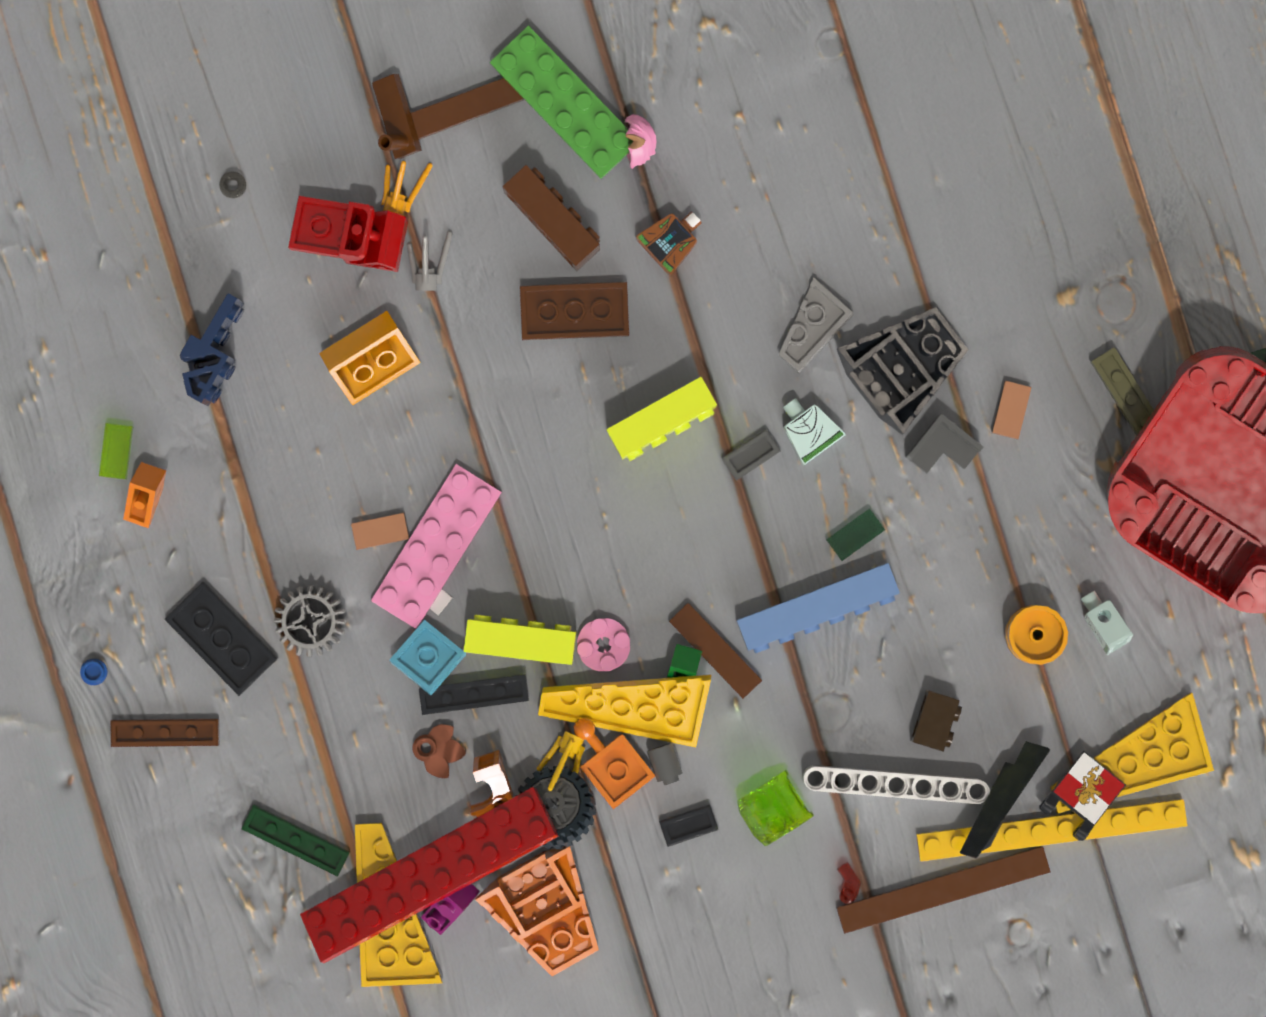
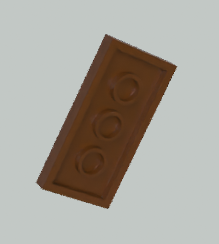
(574, 311)

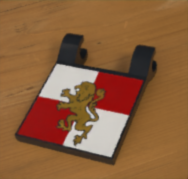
(1085, 790)

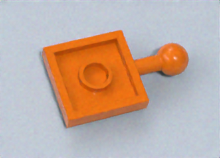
(615, 768)

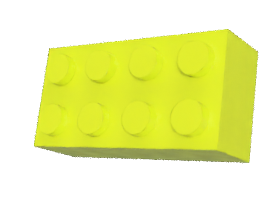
(661, 418)
(520, 641)

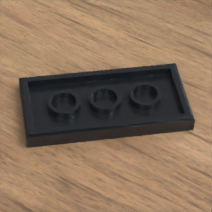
(221, 638)

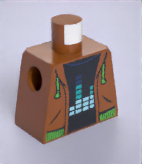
(670, 240)

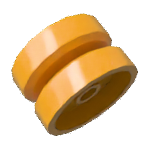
(1047, 646)

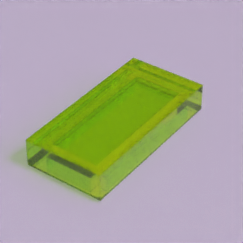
(116, 451)

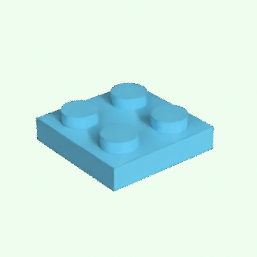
(427, 657)

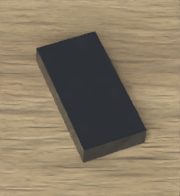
(688, 825)

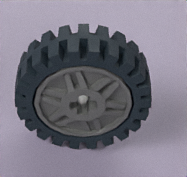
(573, 801)

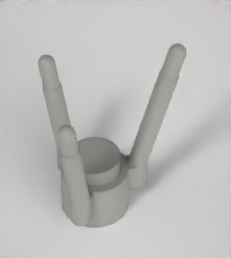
(425, 278)

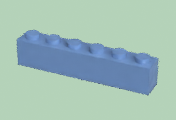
(817, 607)

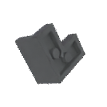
(945, 438)

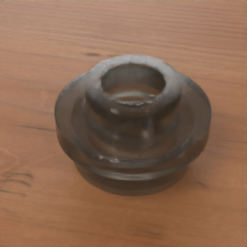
(224, 185)

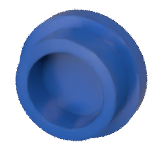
(93, 671)

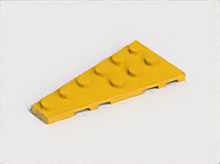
(646, 708)
(1158, 751)
(401, 952)

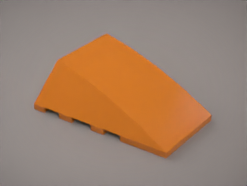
(544, 909)

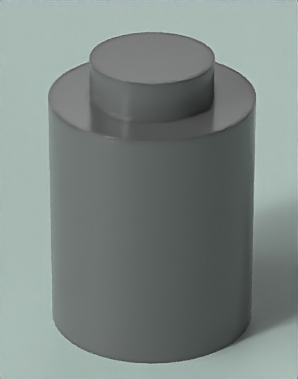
(665, 763)

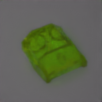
(773, 809)

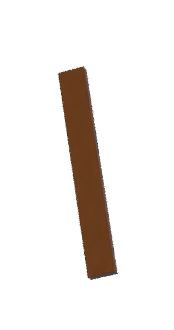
(943, 889)

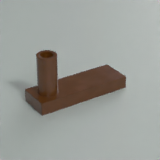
(396, 115)

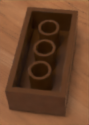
(553, 220)

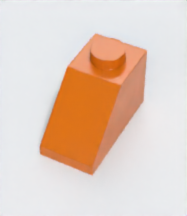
(144, 494)

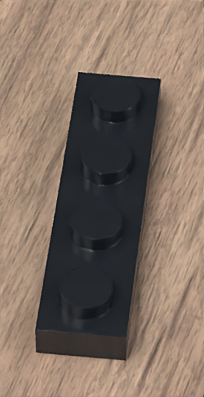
(475, 694)

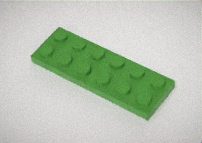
(563, 101)

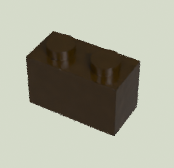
(936, 720)

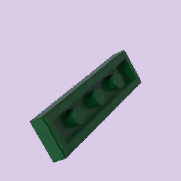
(295, 840)

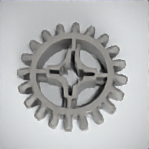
(305, 609)

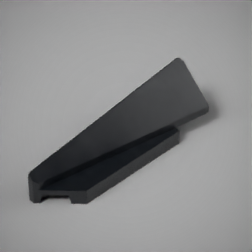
(1003, 795)

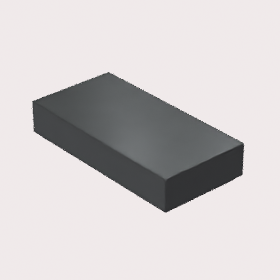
(751, 454)

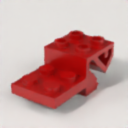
(349, 233)

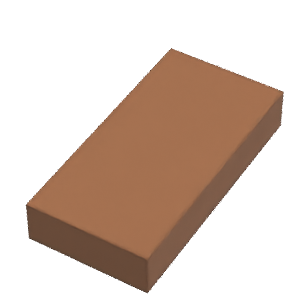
(1011, 410)
(380, 531)

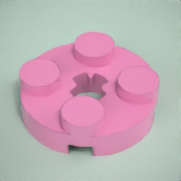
(618, 641)

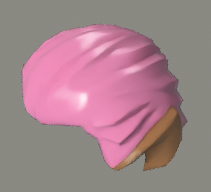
(643, 140)

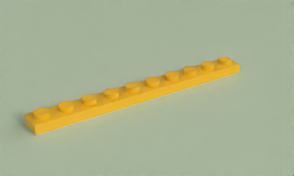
(1057, 829)

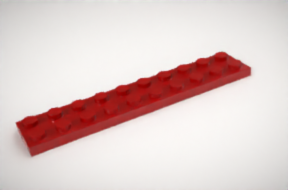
(429, 875)

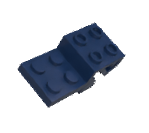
(205, 382)

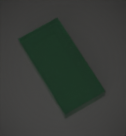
(855, 534)

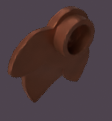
(443, 750)

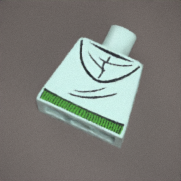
(810, 431)
(1110, 634)

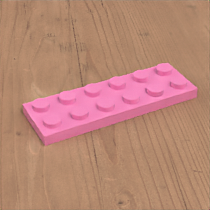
(436, 546)

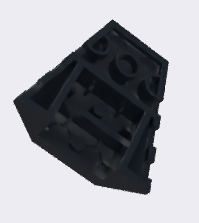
(903, 365)

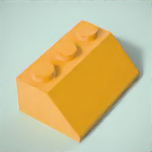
(369, 358)

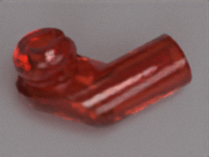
(851, 884)

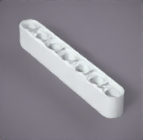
(908, 788)

